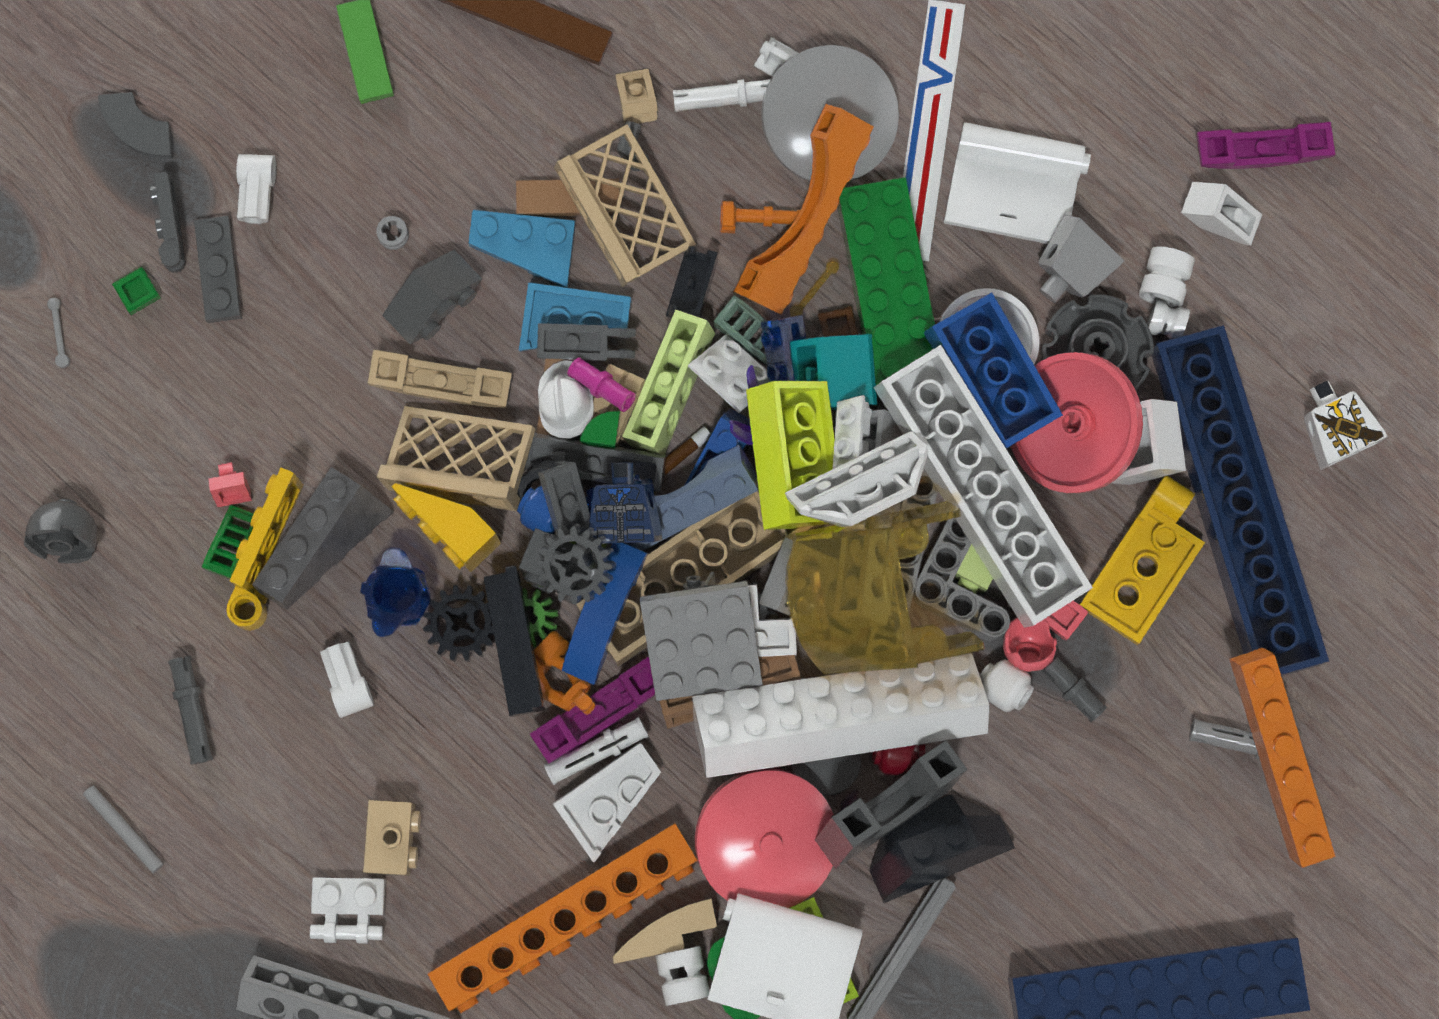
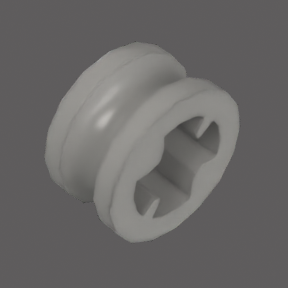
(383, 238)

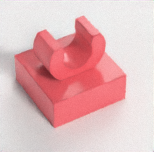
(229, 487)

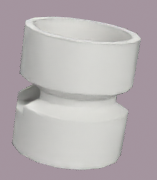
(1168, 271)
(684, 989)

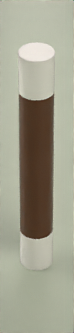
(686, 449)

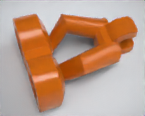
(549, 654)

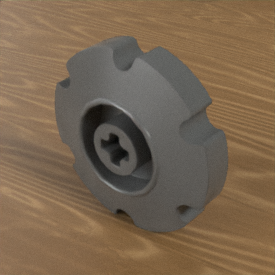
(1107, 326)

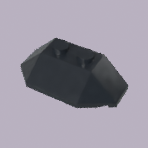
(937, 844)

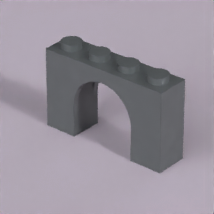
(868, 822)

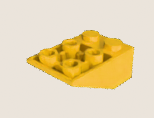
(457, 526)

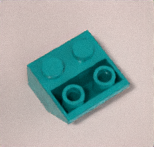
(840, 361)

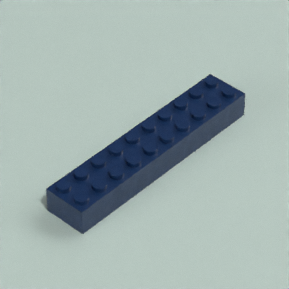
(1239, 500)

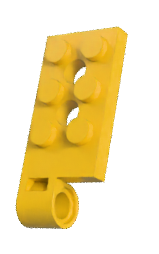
(1152, 537)
(254, 553)

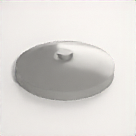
(834, 78)

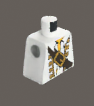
(1340, 426)

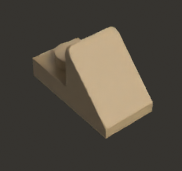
(637, 96)

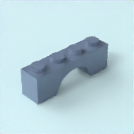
(719, 484)

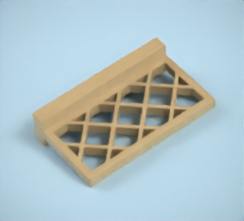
(598, 219)
(444, 483)

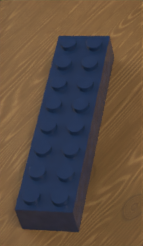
(1202, 984)

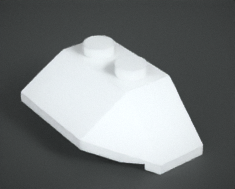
(864, 484)

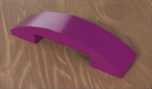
(1265, 148)
(612, 704)

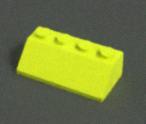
(790, 445)

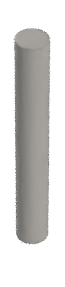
(123, 829)

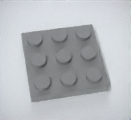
(701, 640)

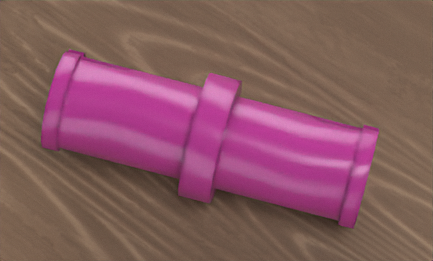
(601, 384)

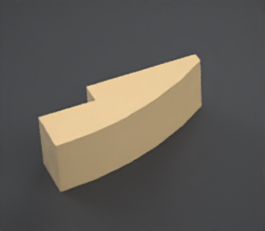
(667, 932)

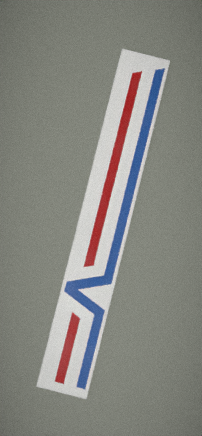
(932, 114)

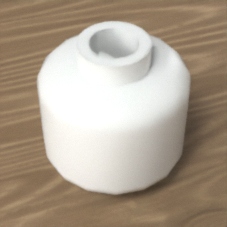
(1006, 685)

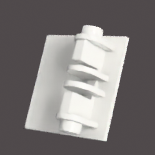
(725, 369)

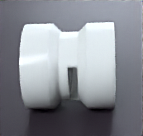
(1168, 320)

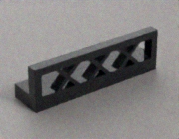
(514, 642)

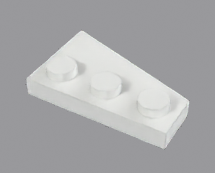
(606, 799)

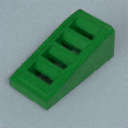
(210, 562)

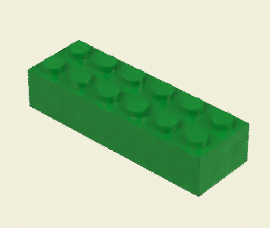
(886, 272)

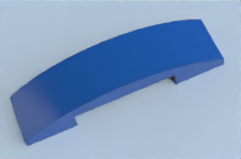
(601, 615)

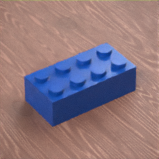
(996, 369)

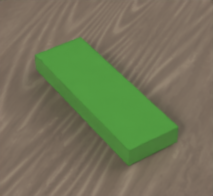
(365, 50)

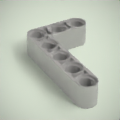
(949, 591)

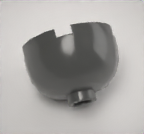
(61, 530)

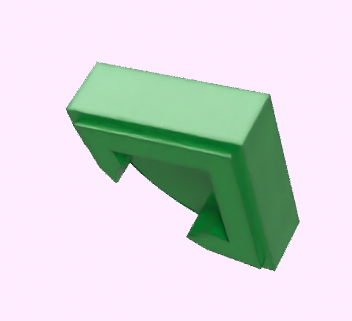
(602, 430)

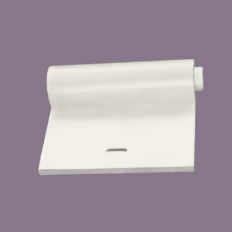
(1016, 178)
(786, 957)

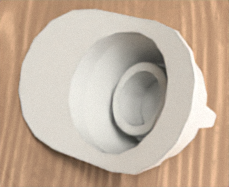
(564, 402)

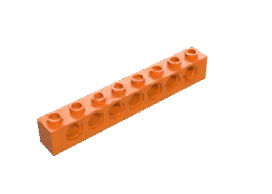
(449, 976)

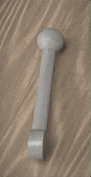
(61, 359)

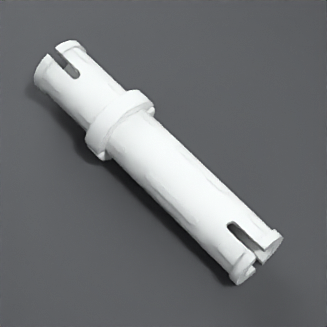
(720, 95)
(635, 732)

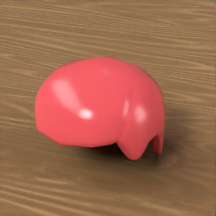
(1029, 647)

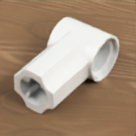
(255, 178)
(349, 689)

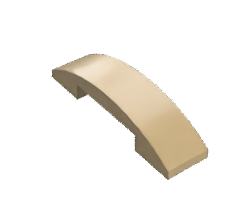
(439, 381)

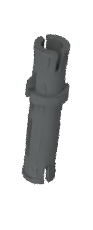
(190, 709)

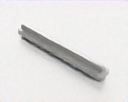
(903, 950)

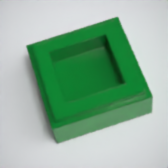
(136, 291)

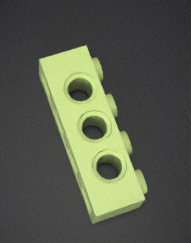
(668, 384)

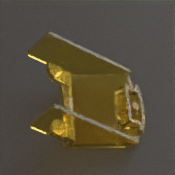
(851, 594)

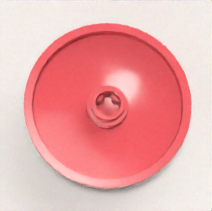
(1097, 428)
(761, 837)

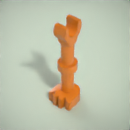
(766, 216)

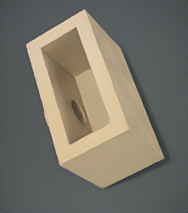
(391, 838)

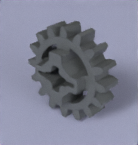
(589, 569)

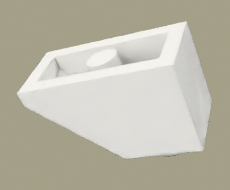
(1221, 212)

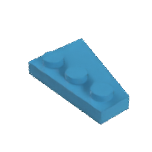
(530, 242)
(570, 306)

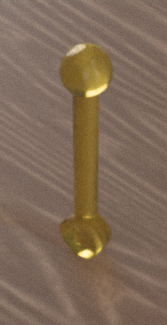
(831, 268)

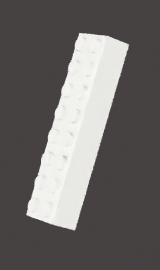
(986, 485)
(839, 715)

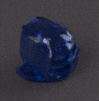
(395, 593)

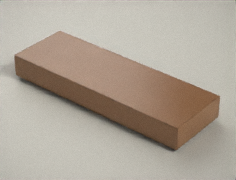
(551, 198)

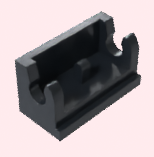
(693, 282)

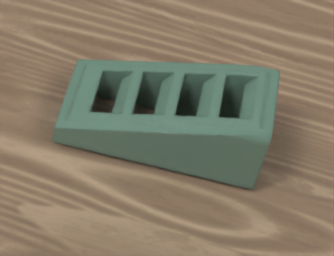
(747, 312)

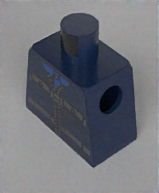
(624, 509)

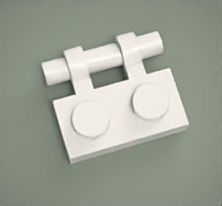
(351, 897)

